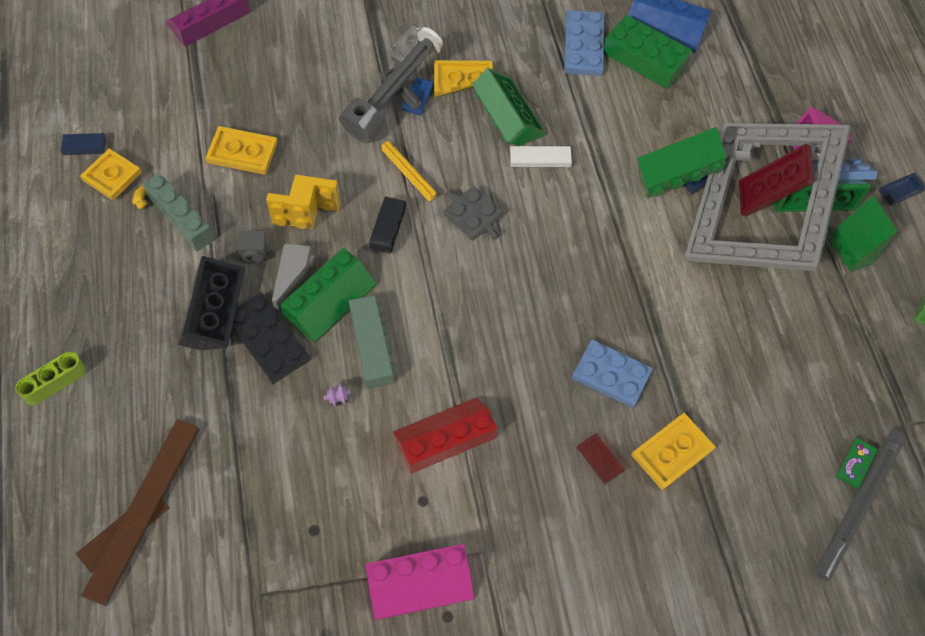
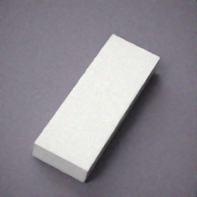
(540, 156)

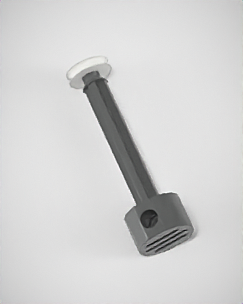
(363, 118)

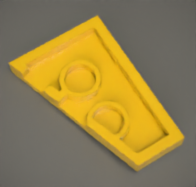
(457, 75)

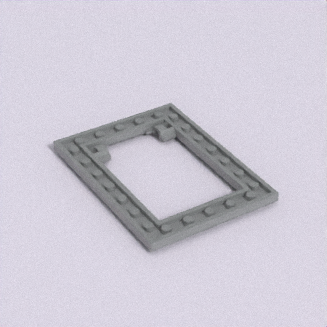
(823, 138)

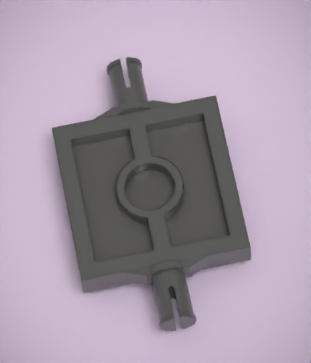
(473, 213)

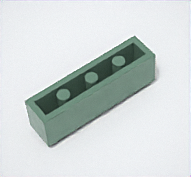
(178, 212)
(371, 342)

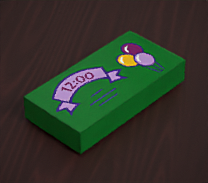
(856, 463)

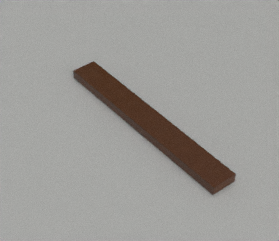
(140, 513)

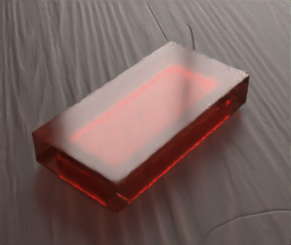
(600, 459)

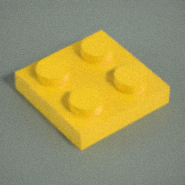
(111, 174)

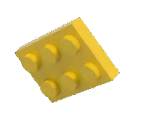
(241, 150)
(673, 451)

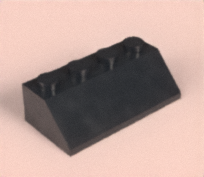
(212, 305)

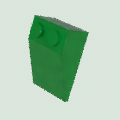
(863, 235)

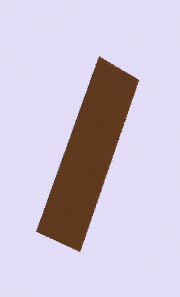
(94, 550)

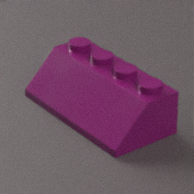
(206, 18)

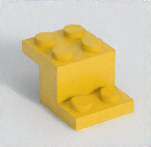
(304, 200)

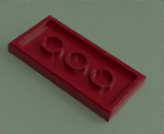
(776, 180)

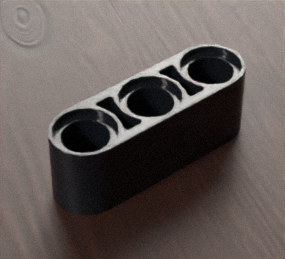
(387, 225)

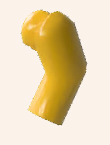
(138, 198)

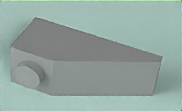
(292, 272)

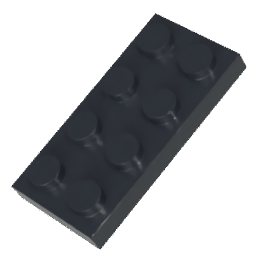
(268, 338)

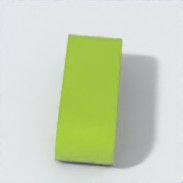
(39, 378)

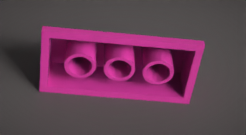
(419, 581)

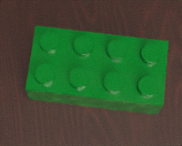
(646, 51)

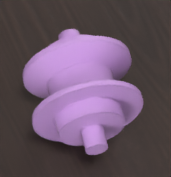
(337, 395)

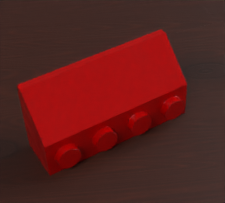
(445, 434)

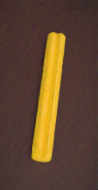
(409, 171)

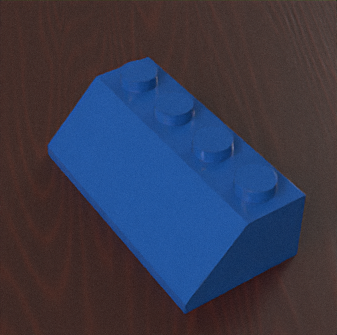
(673, 18)

